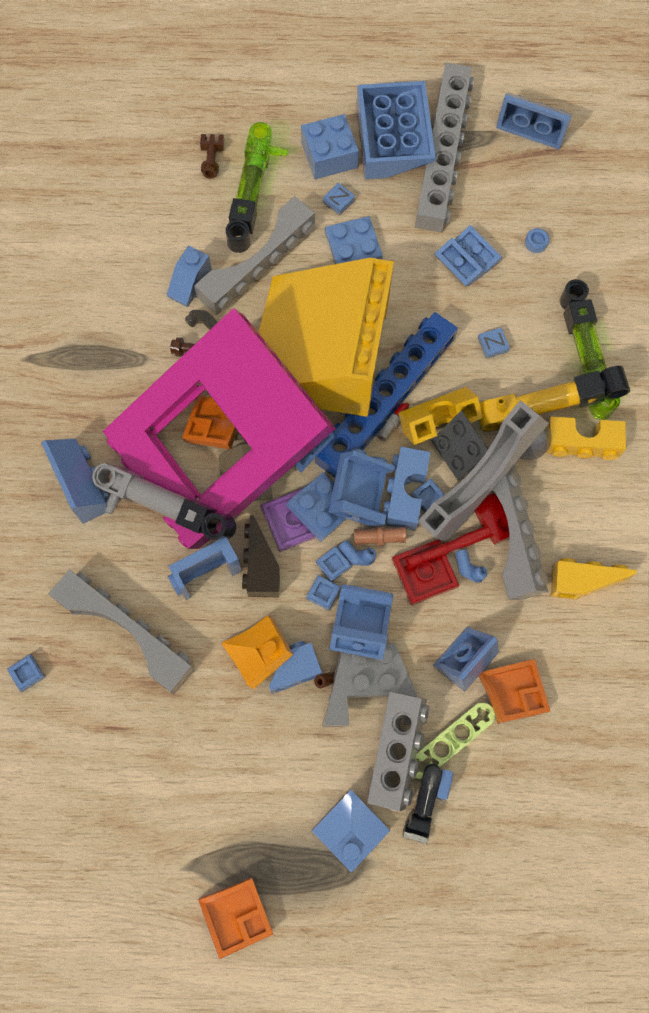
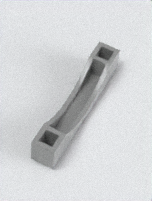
(223, 285)
(512, 440)
(523, 569)
(81, 599)

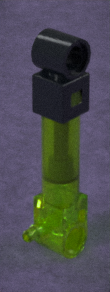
(243, 207)
(581, 322)

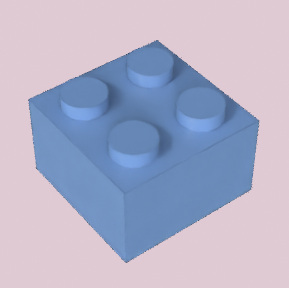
(329, 146)

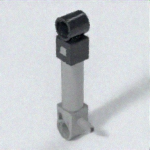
(186, 512)

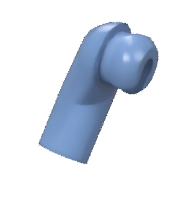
(357, 557)
(468, 570)

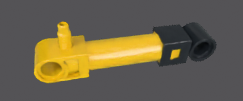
(583, 391)

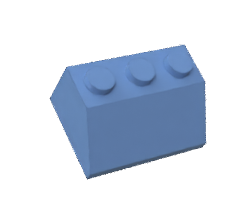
(533, 120)
(75, 478)

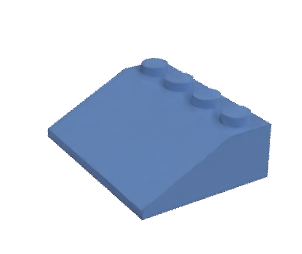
(394, 128)

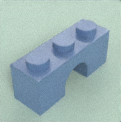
(410, 466)

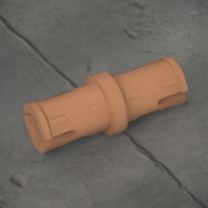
(380, 535)

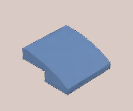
(468, 256)

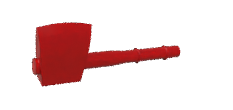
(494, 526)

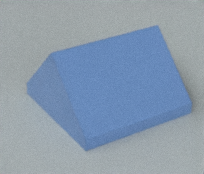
(467, 657)

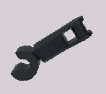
(418, 824)

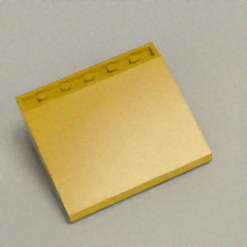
(329, 329)

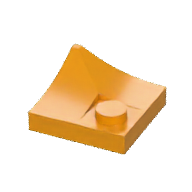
(258, 651)

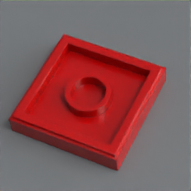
(425, 579)

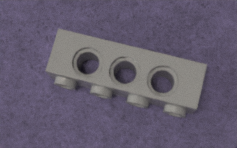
(382, 792)

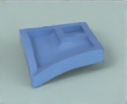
(351, 831)

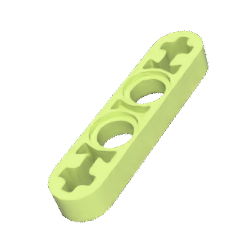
(449, 738)

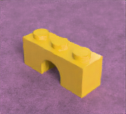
(421, 420)
(608, 439)

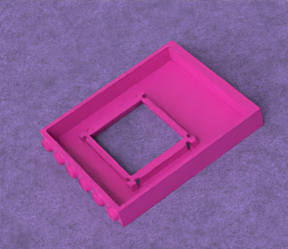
(254, 394)

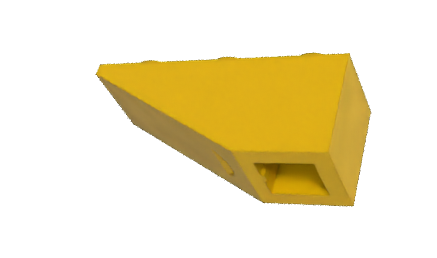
(578, 580)

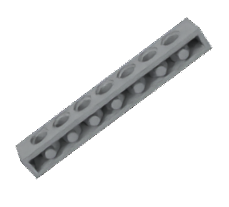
(446, 139)

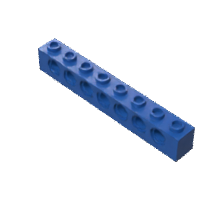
(434, 328)

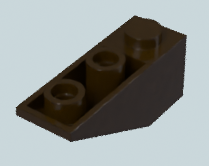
(263, 570)

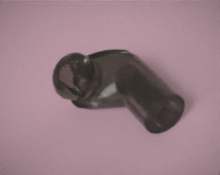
(200, 317)

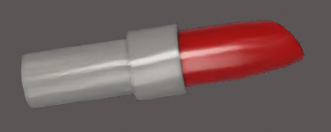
(392, 422)

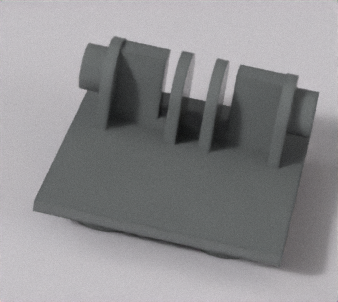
(460, 445)

